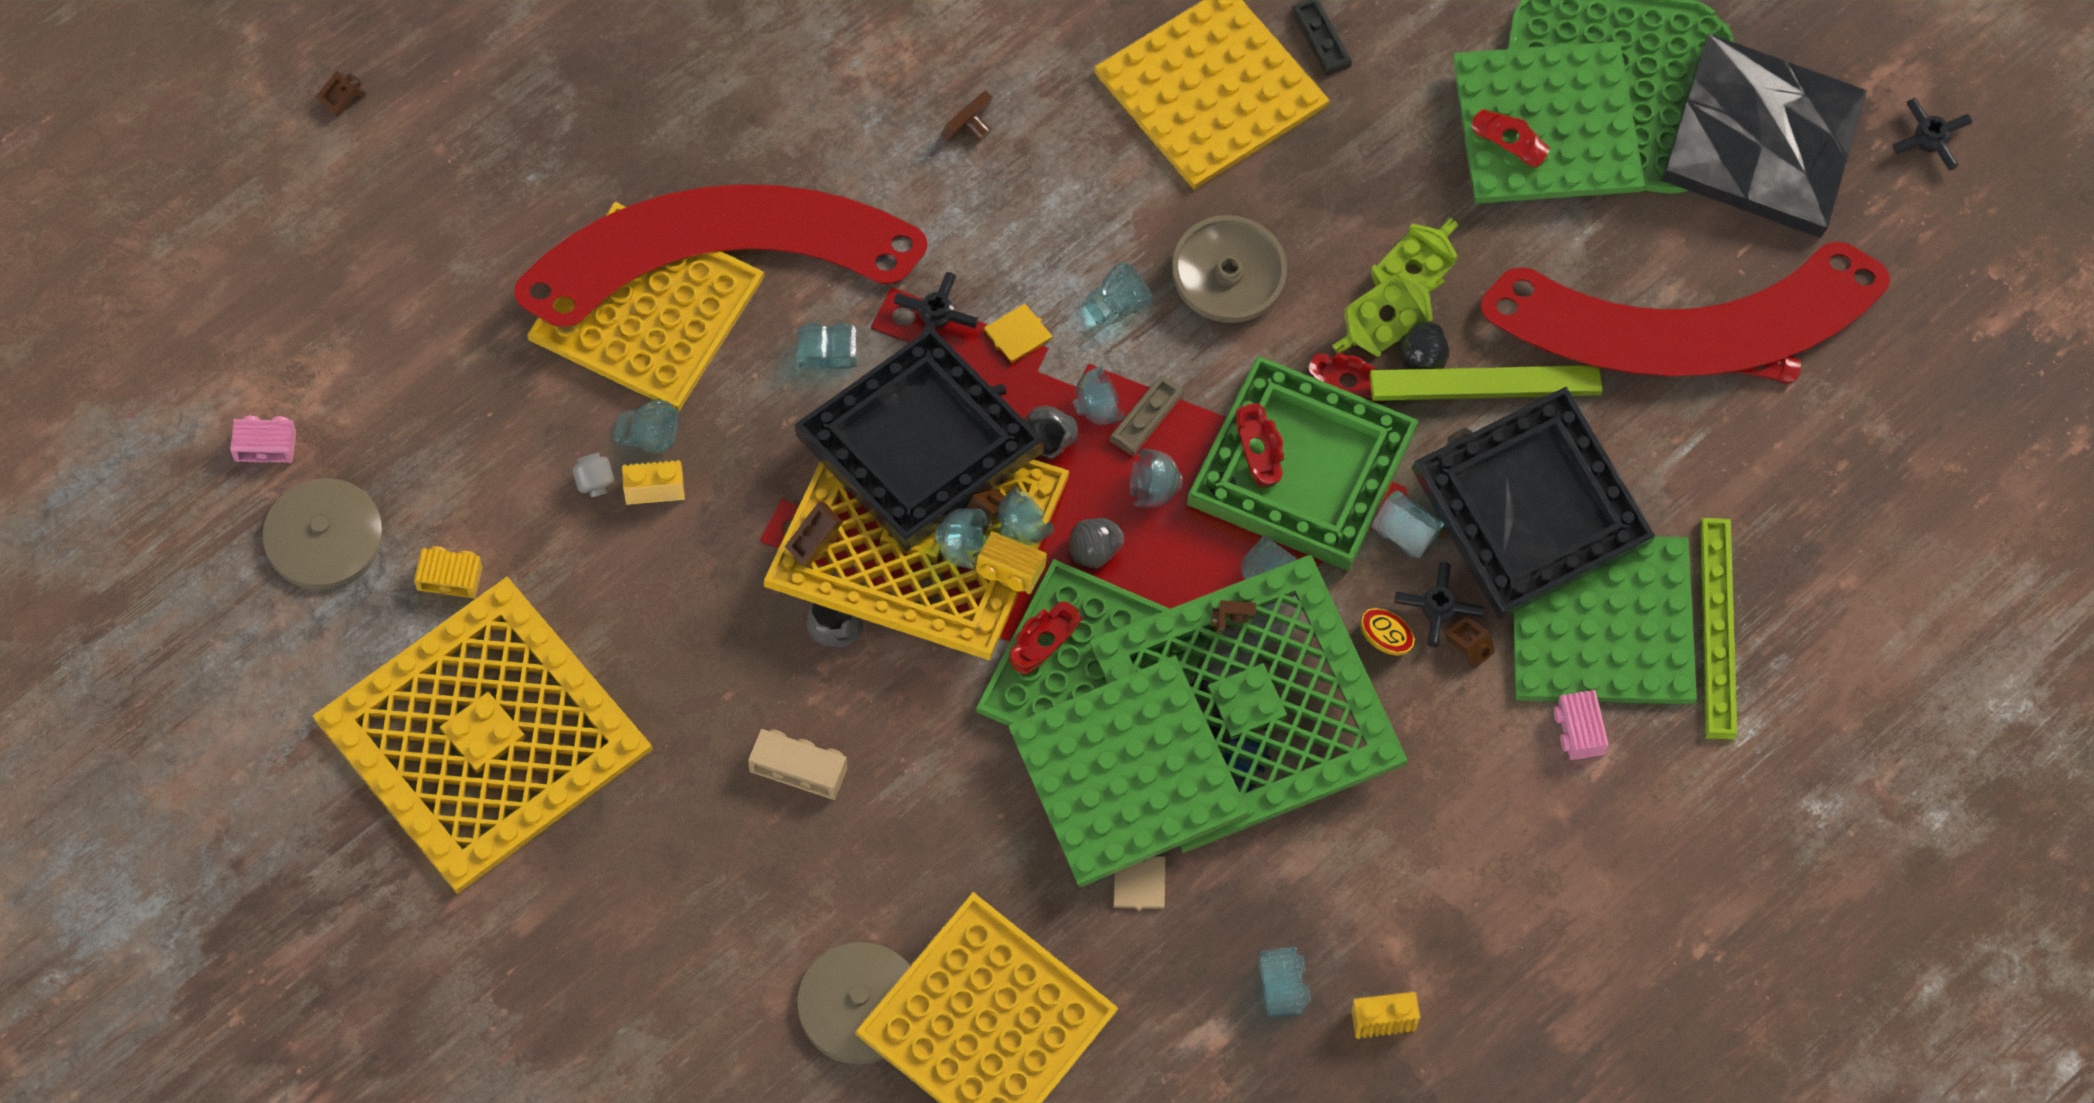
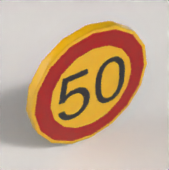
(1387, 631)

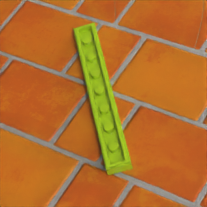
(1484, 382)
(1718, 629)

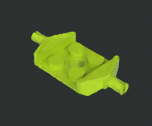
(1420, 247)
(1410, 305)

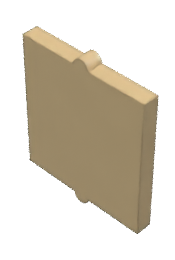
(1141, 885)

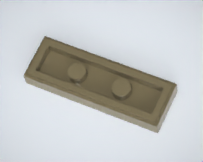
(1147, 415)

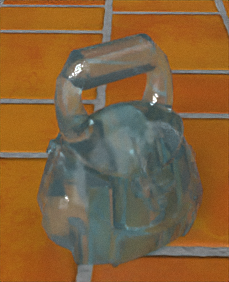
(1122, 292)
(652, 427)

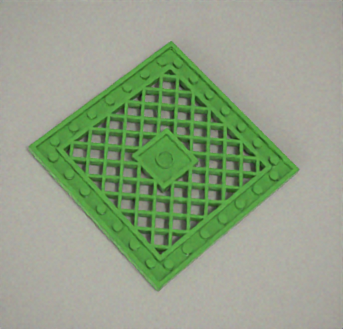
(1250, 699)

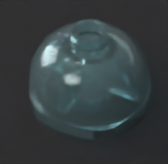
(1097, 398)
(1154, 479)
(1022, 518)
(962, 536)

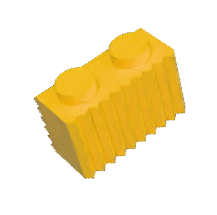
(653, 482)
(1010, 562)
(448, 572)
(1385, 1014)

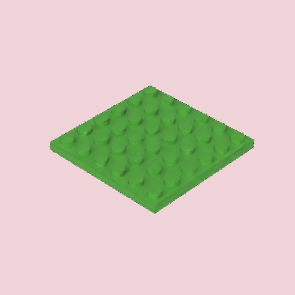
(1574, 104)
(1613, 632)
(1073, 666)
(1128, 771)

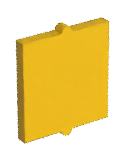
(1018, 333)

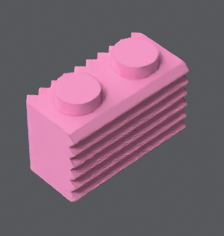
(263, 440)
(1582, 725)

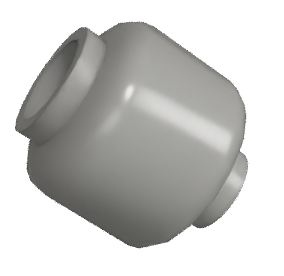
(593, 474)

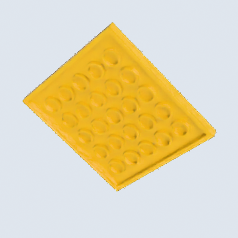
(1211, 88)
(659, 327)
(986, 1014)

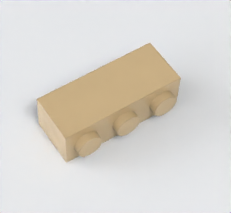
(798, 763)

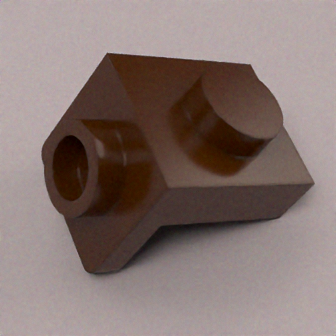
(989, 503)

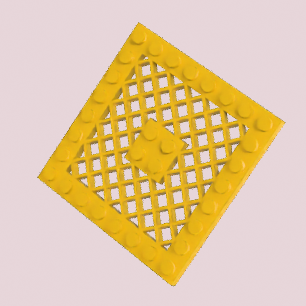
(898, 611)
(482, 734)

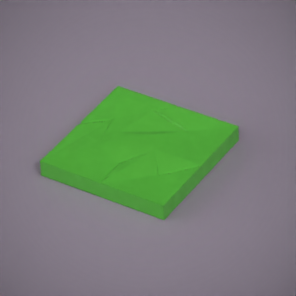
(1334, 465)

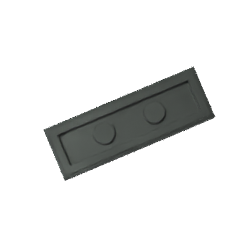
(1321, 36)

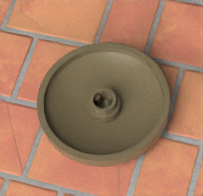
(1229, 268)
(322, 534)
(842, 993)

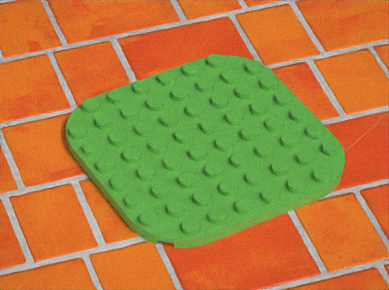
(1658, 51)

